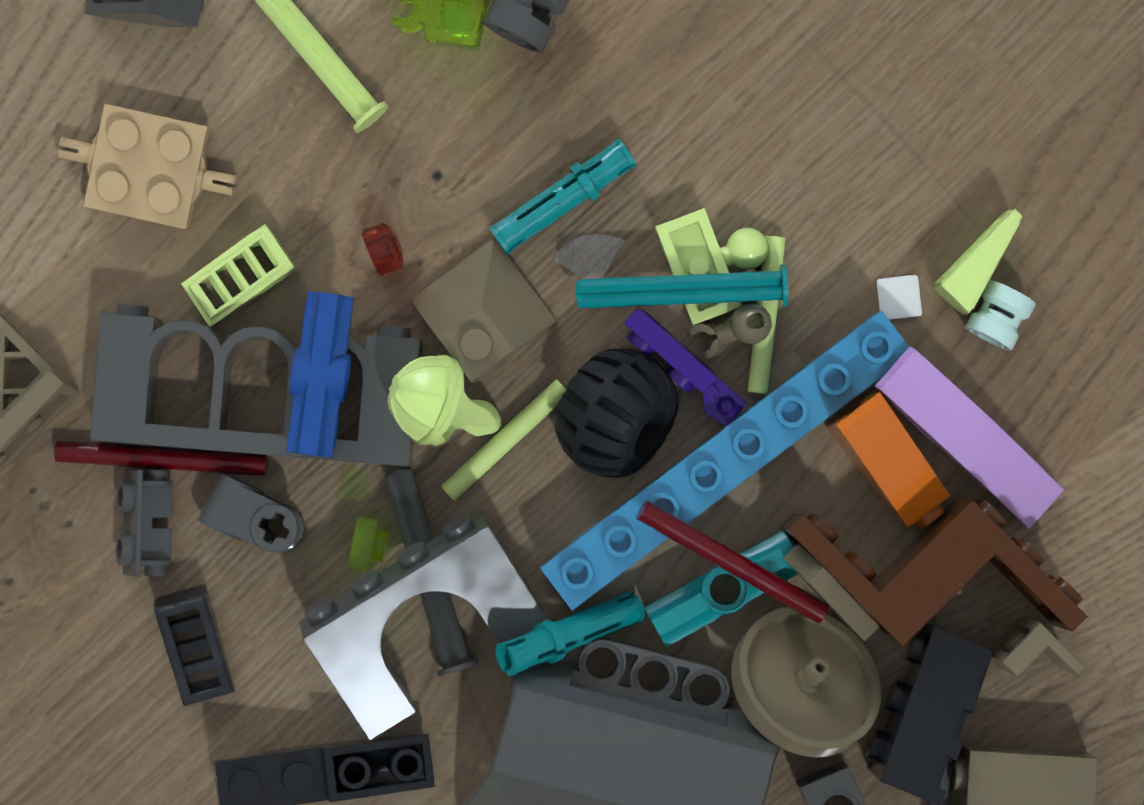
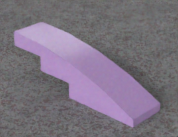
(969, 437)

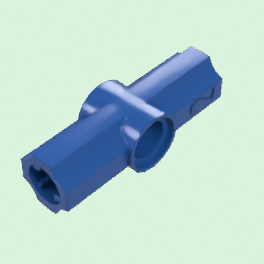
(320, 374)

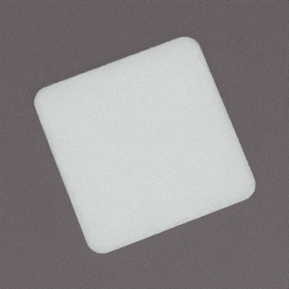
(899, 296)

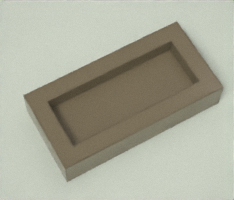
(831, 592)

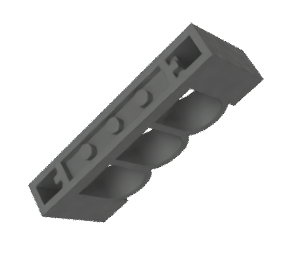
(128, 376)

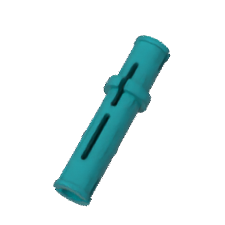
(563, 196)
(552, 640)

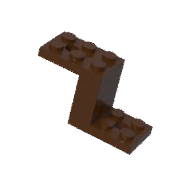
(937, 568)

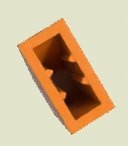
(890, 461)

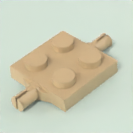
(146, 166)

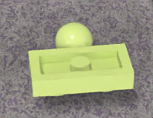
(693, 249)

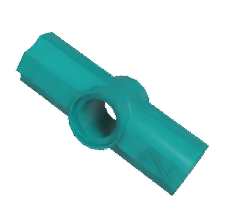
(691, 604)

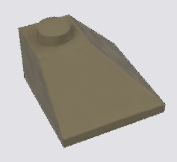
(483, 310)

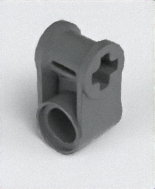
(244, 512)

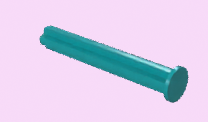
(683, 289)

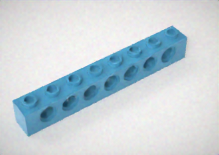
(727, 458)

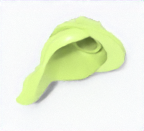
(432, 404)

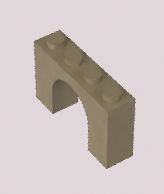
(1024, 777)

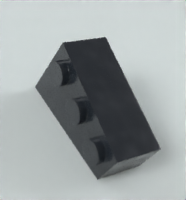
(928, 712)

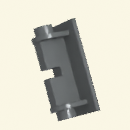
(140, 542)

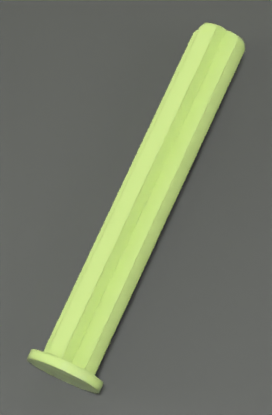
(324, 62)

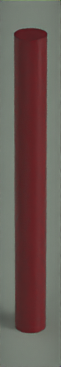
(160, 458)
(732, 562)

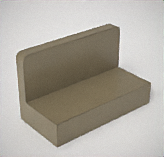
(1025, 642)

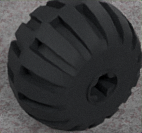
(616, 412)

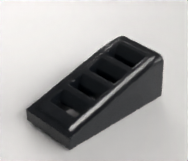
(184, 601)

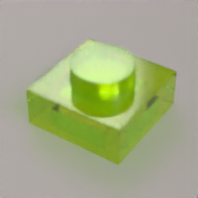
(368, 544)

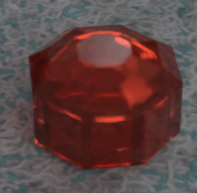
(384, 249)

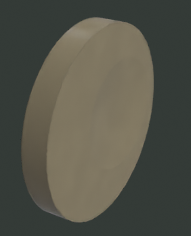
(806, 683)

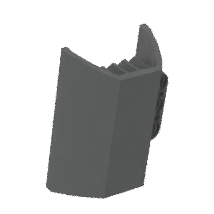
(619, 743)

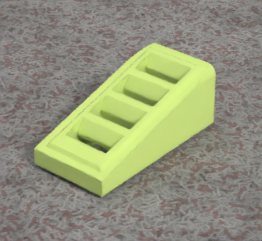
(261, 237)
(973, 269)

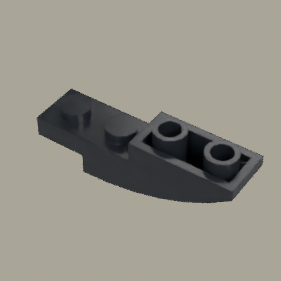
(326, 772)

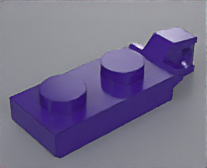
(685, 367)

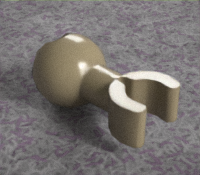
(743, 326)

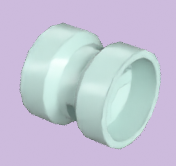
(995, 326)

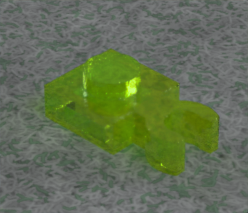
(447, 21)

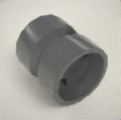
(524, 21)

